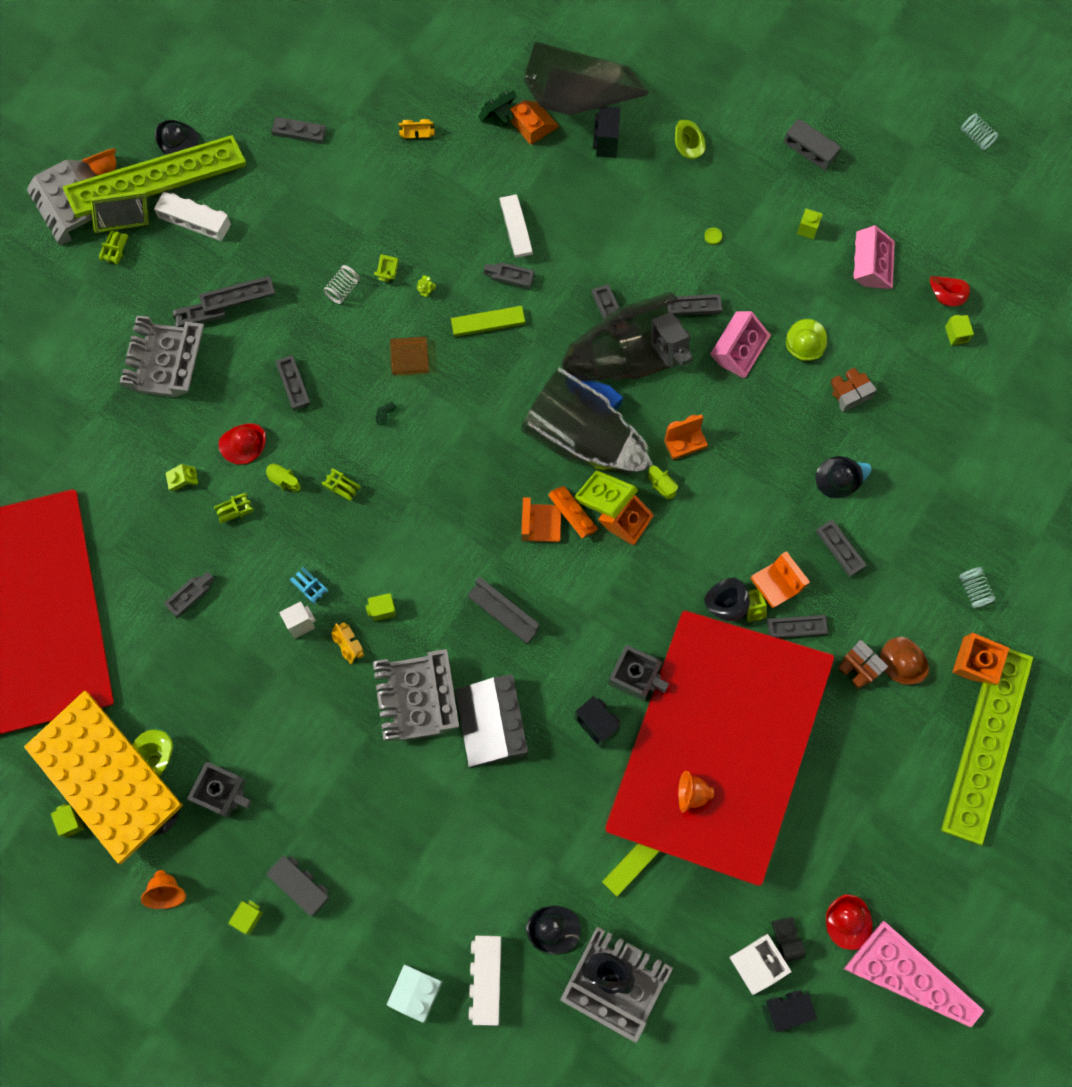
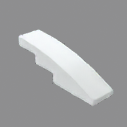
(516, 226)

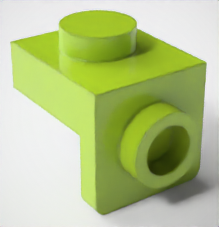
(387, 268)
(181, 476)

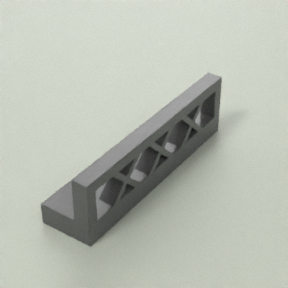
(237, 294)
(504, 611)

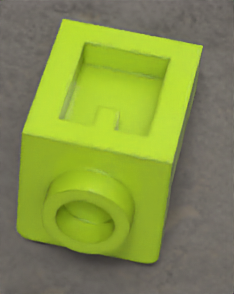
(757, 607)

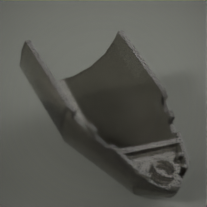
(619, 344)
(584, 427)

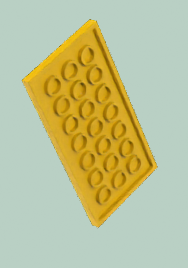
(103, 777)

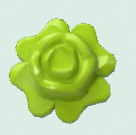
(425, 286)

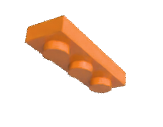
(573, 512)

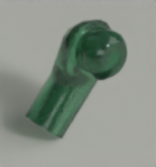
(382, 413)

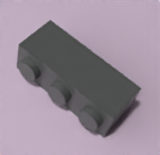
(812, 144)
(299, 885)

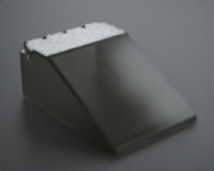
(578, 82)

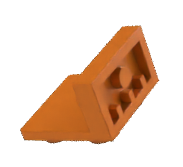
(685, 437)
(540, 522)
(780, 580)

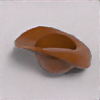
(904, 661)

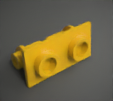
(410, 127)
(350, 650)

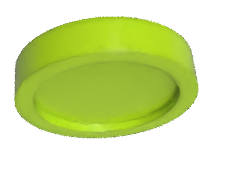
(713, 236)

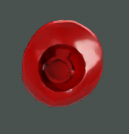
(950, 290)
(242, 443)
(849, 922)

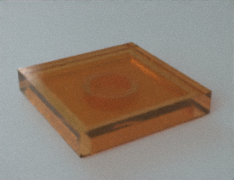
(409, 355)

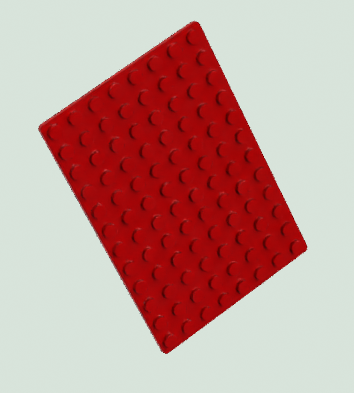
(47, 613)
(739, 722)

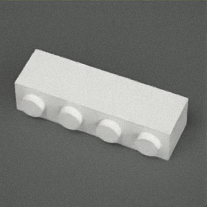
(192, 216)
(486, 980)

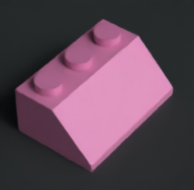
(874, 258)
(740, 343)

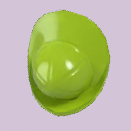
(689, 139)
(806, 340)
(155, 748)

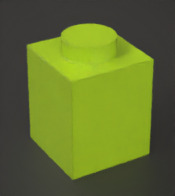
(809, 223)
(959, 329)
(381, 607)
(66, 821)
(246, 917)

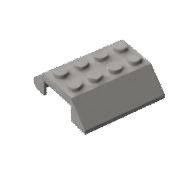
(51, 200)
(161, 359)
(416, 696)
(617, 1011)

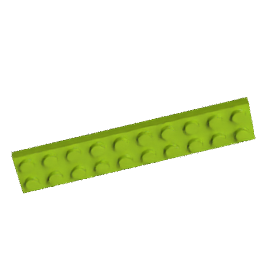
(158, 173)
(986, 751)

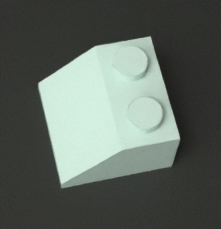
(414, 993)

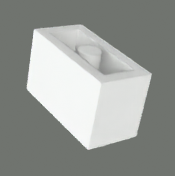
(298, 619)

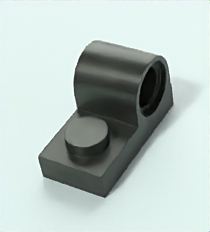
(788, 943)

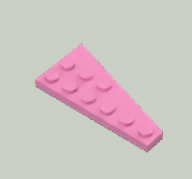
(900, 968)

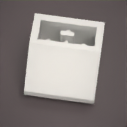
(760, 964)

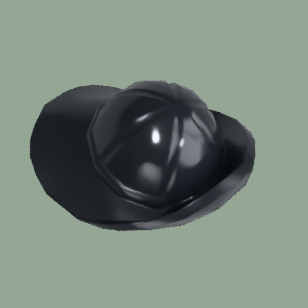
(175, 136)
(839, 477)
(728, 599)
(553, 929)
(608, 973)

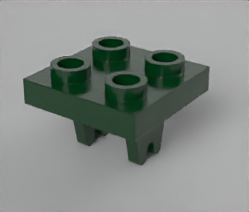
(499, 109)

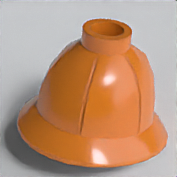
(102, 162)
(693, 792)
(162, 892)

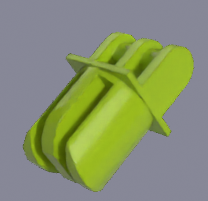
(113, 246)
(282, 477)
(662, 482)
(342, 485)
(230, 509)

